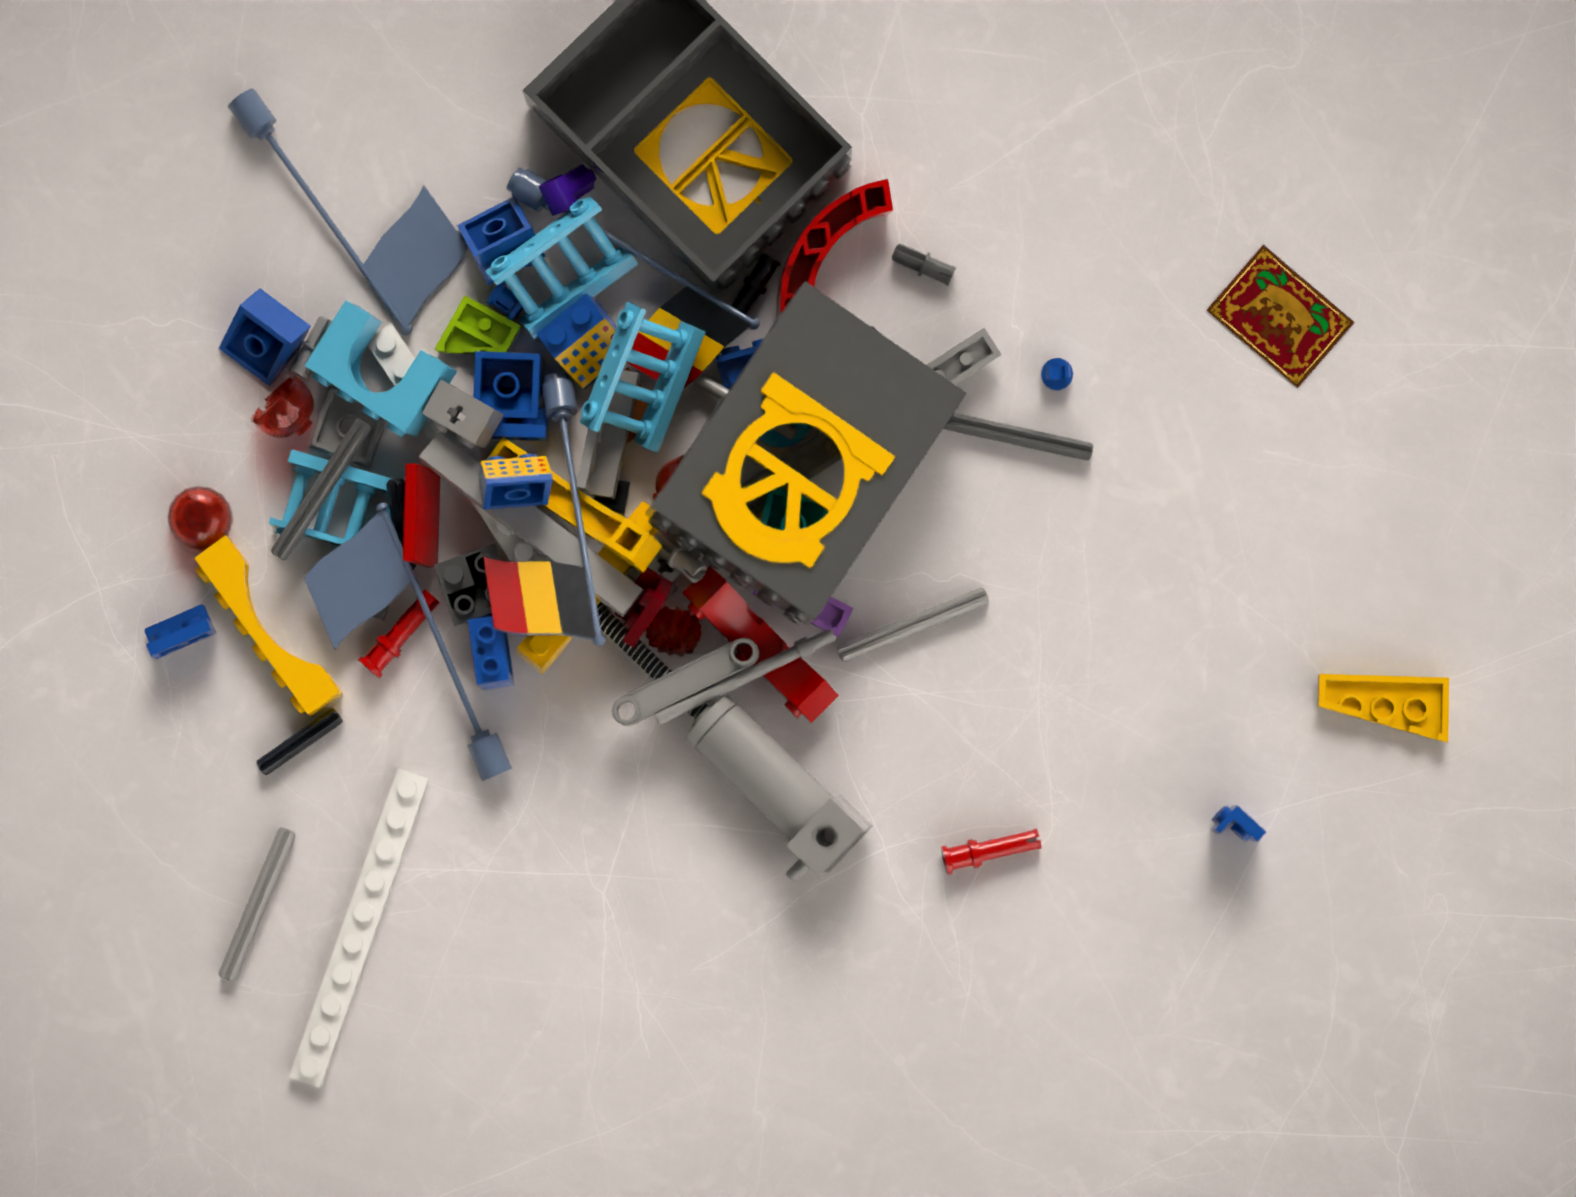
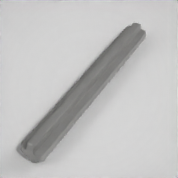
(912, 624)
(256, 904)

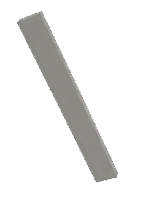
(531, 525)

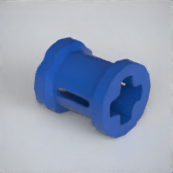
(505, 301)

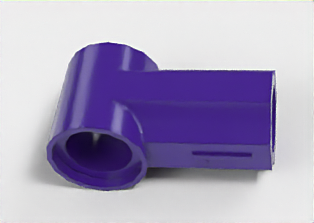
(567, 188)

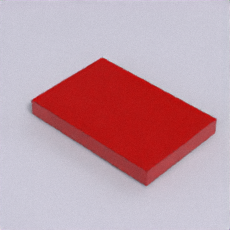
(421, 515)

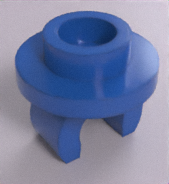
(1057, 374)

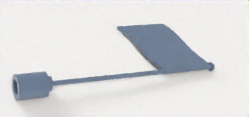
(408, 258)
(363, 580)

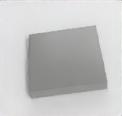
(335, 421)

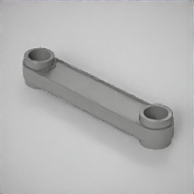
(685, 681)

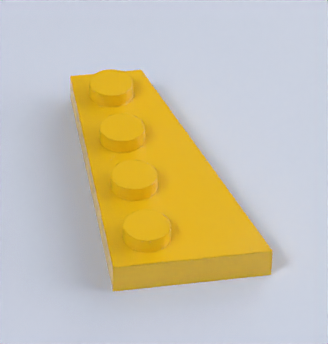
(1397, 702)

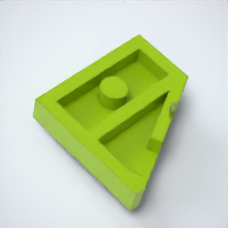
(477, 329)

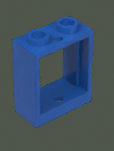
(490, 654)

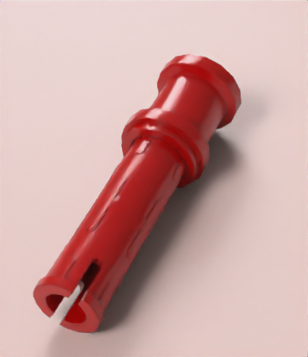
(390, 644)
(974, 853)

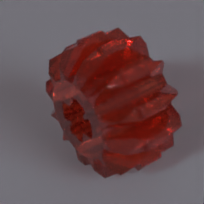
(674, 631)

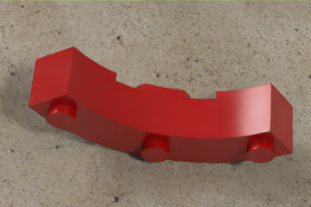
(824, 231)
(729, 614)

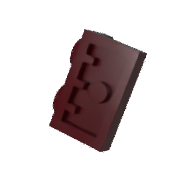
(646, 606)

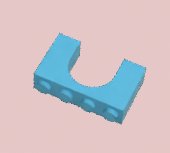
(339, 360)

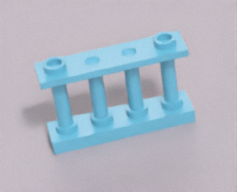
(589, 280)
(669, 386)
(305, 466)

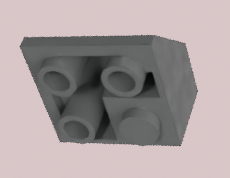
(465, 584)

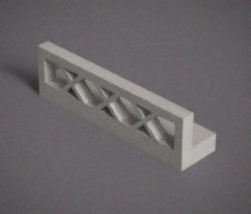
(606, 449)

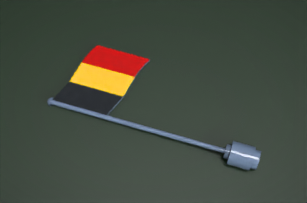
(690, 305)
(548, 595)

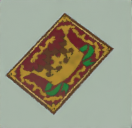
(1280, 316)

